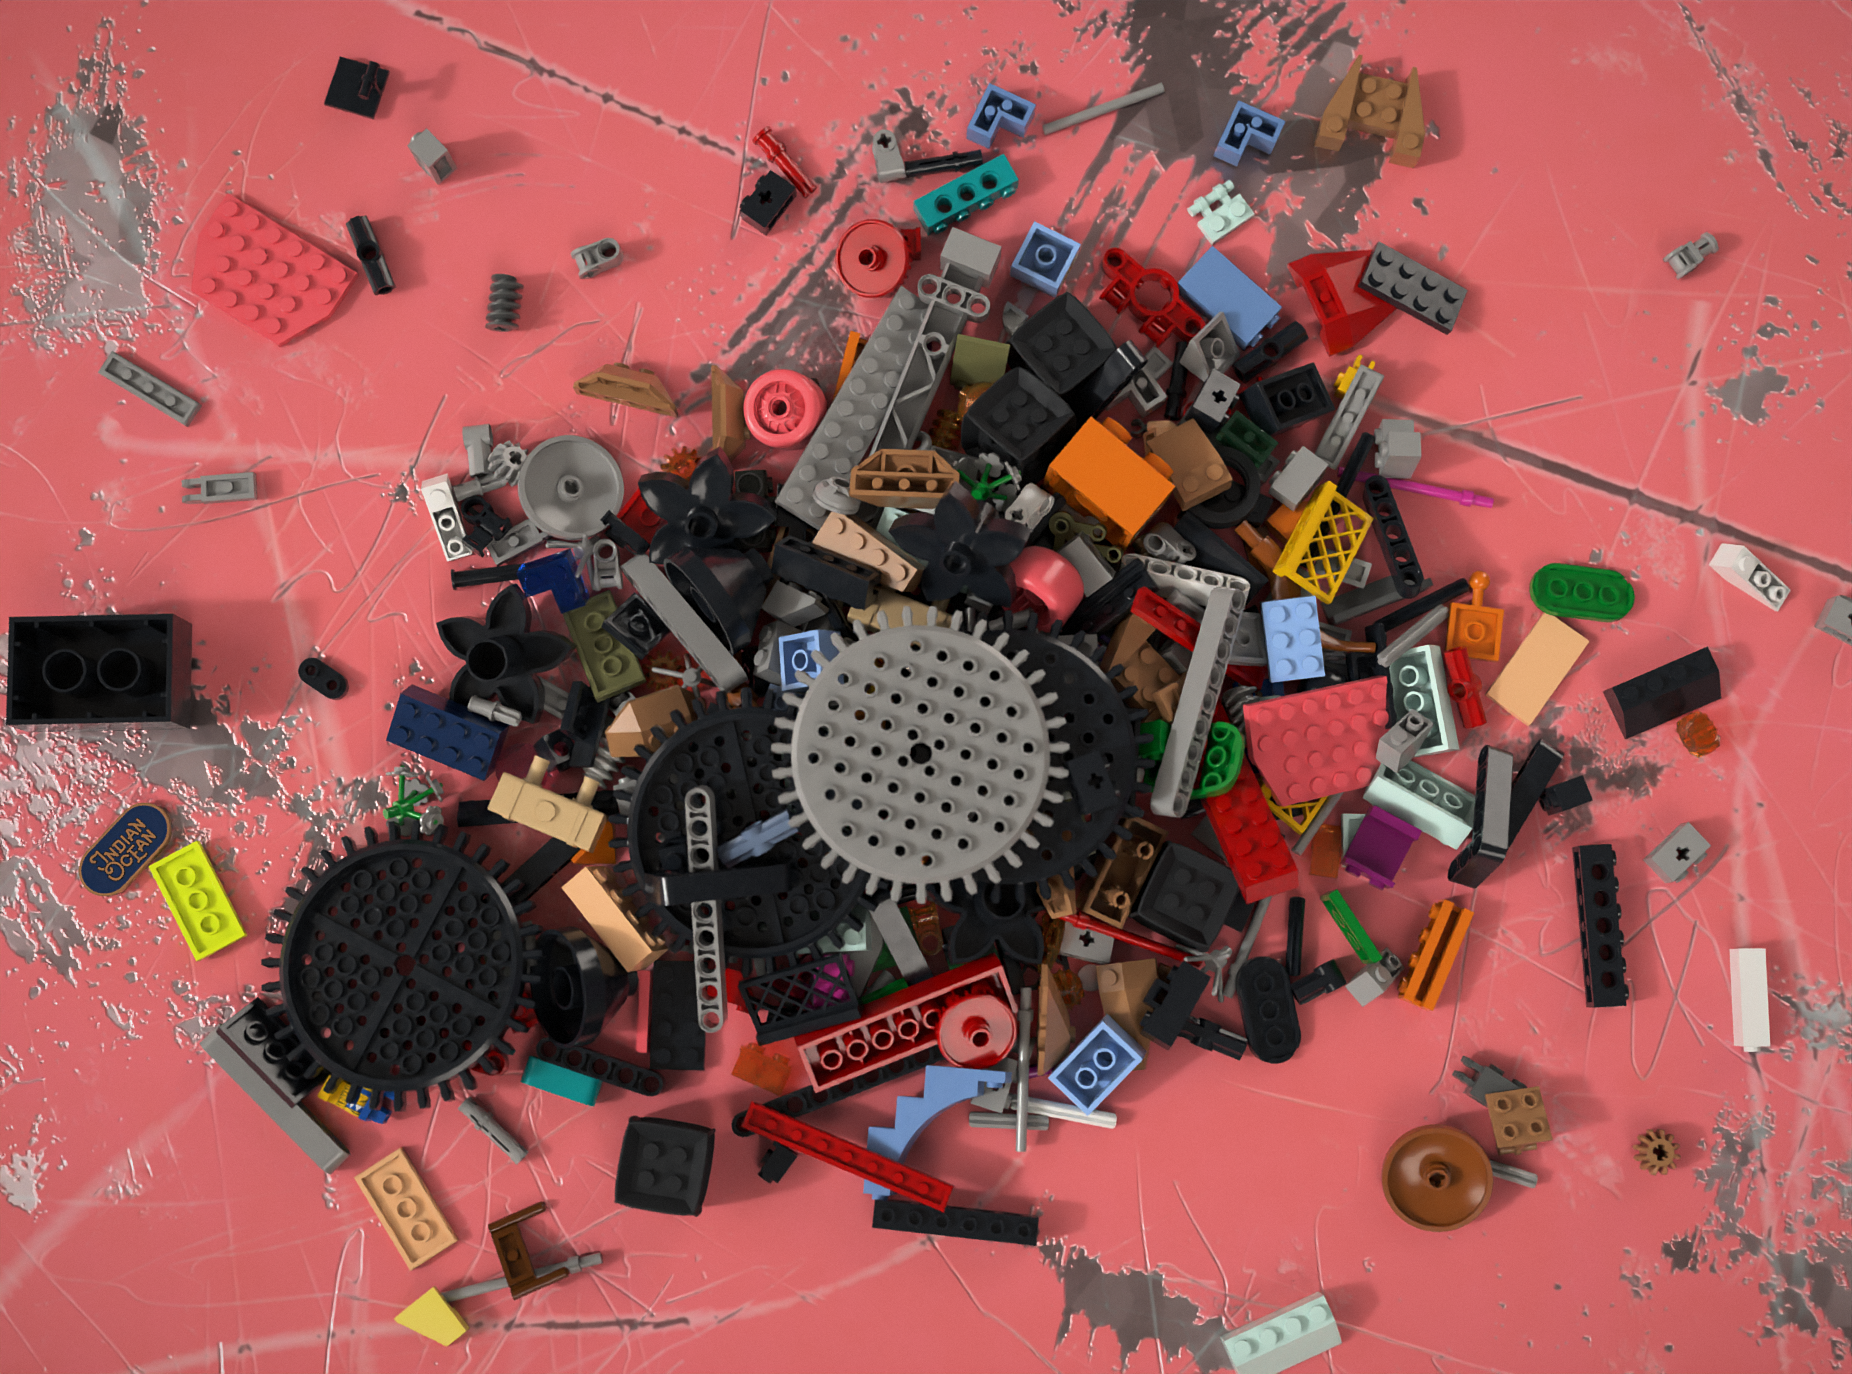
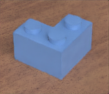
(997, 110)
(1248, 127)

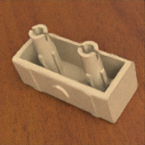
(893, 605)
(547, 811)

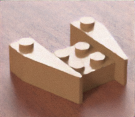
(1376, 108)
(1141, 665)

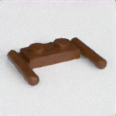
(514, 1254)

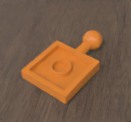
(1474, 625)

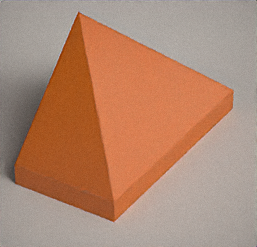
(603, 853)

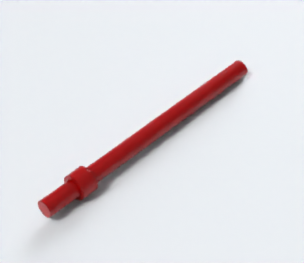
(1082, 921)

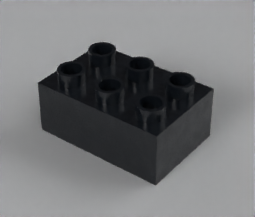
(99, 673)

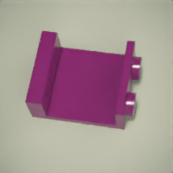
(1379, 847)

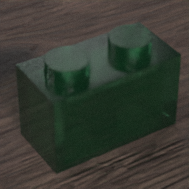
(1247, 438)

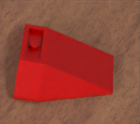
(1340, 305)

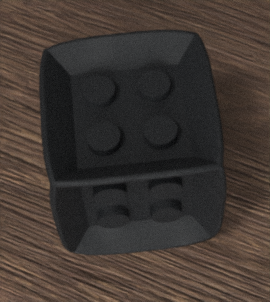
(1061, 346)
(1020, 423)
(1186, 897)
(664, 1166)

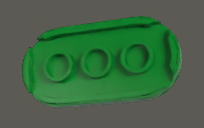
(1581, 592)

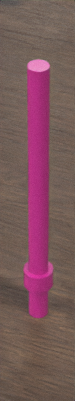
(1464, 498)

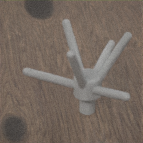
(582, 551)
(691, 676)
(1214, 962)

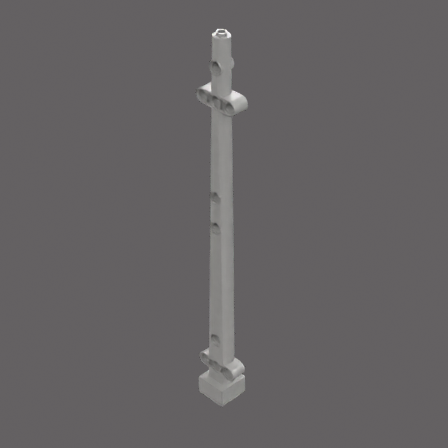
(966, 266)

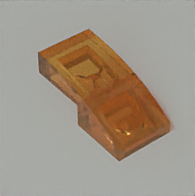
(1326, 851)

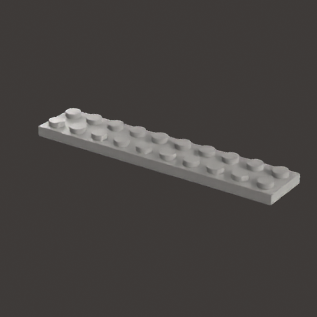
(856, 409)

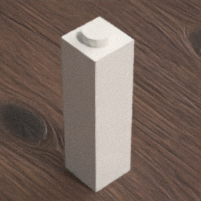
(1749, 998)

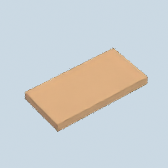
(1537, 668)
(406, 1208)

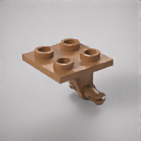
(1518, 1120)

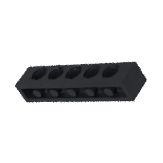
(1591, 938)
(956, 1222)

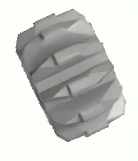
(506, 462)

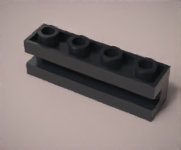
(826, 572)

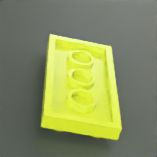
(198, 901)

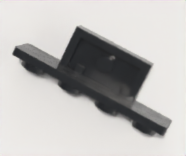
(1365, 665)
(584, 724)

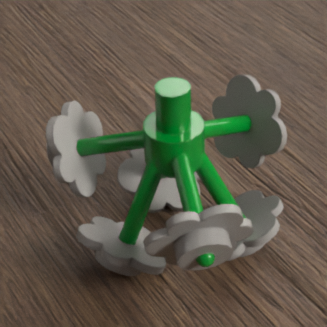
(990, 465)
(414, 794)

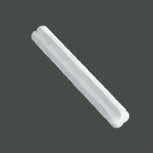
(1067, 1112)

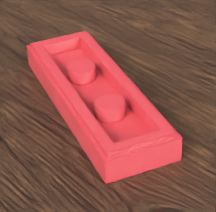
(644, 1011)

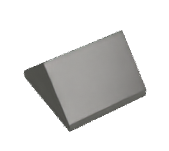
(1211, 349)

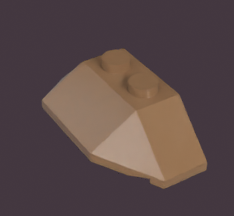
(628, 388)
(727, 414)
(902, 479)
(641, 714)

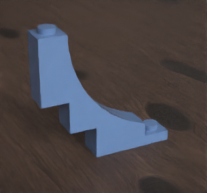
(942, 1090)

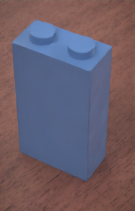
(1220, 286)

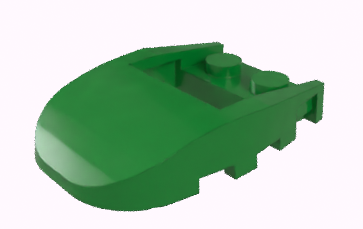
(1220, 765)

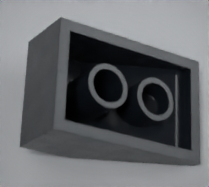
(1287, 400)

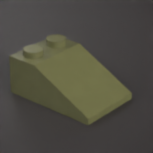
(977, 361)

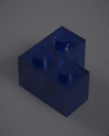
(558, 575)

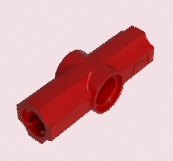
(1464, 687)

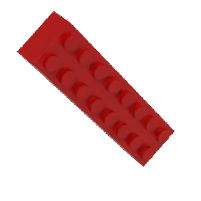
(1249, 833)
(895, 1024)

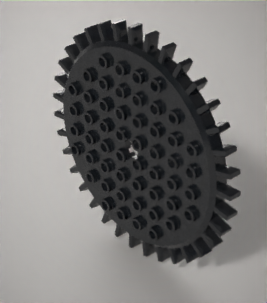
(1111, 738)
(657, 790)
(302, 981)

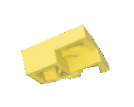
(434, 1318)

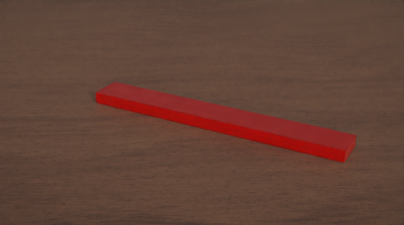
(847, 1156)

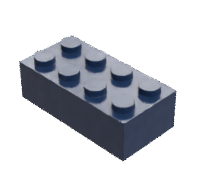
(447, 732)

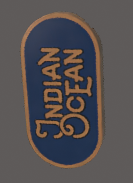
(125, 849)

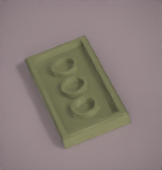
(605, 660)

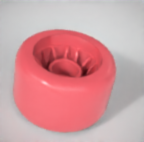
(803, 415)
(1047, 585)

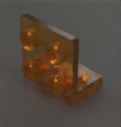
(762, 1069)

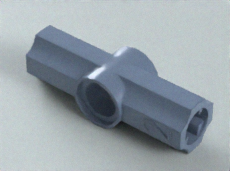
(756, 839)

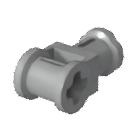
(1688, 257)

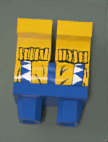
(361, 1108)

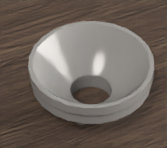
(834, 496)

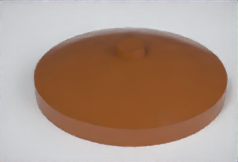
(1437, 1178)

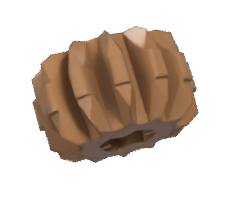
(1652, 1161)

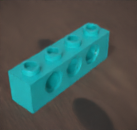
(996, 171)

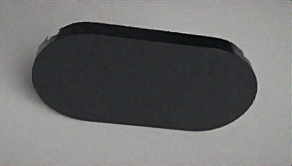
(1268, 1009)

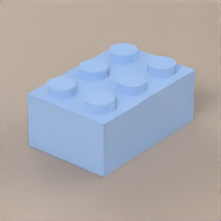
(1292, 638)
(1097, 1064)

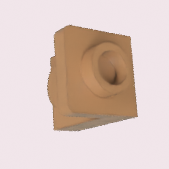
(1167, 701)

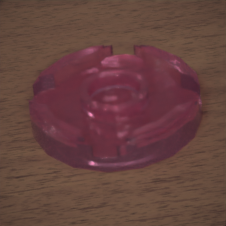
(517, 761)

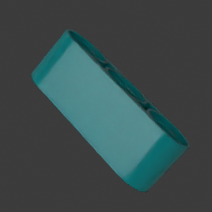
(561, 1081)

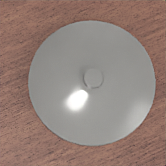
(570, 487)

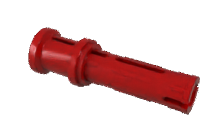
(777, 153)

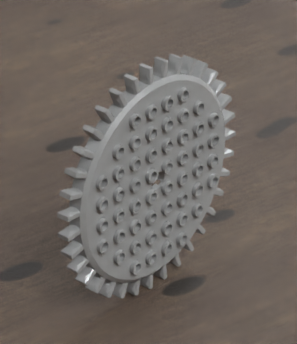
(815, 779)

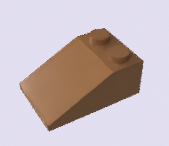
(1195, 464)

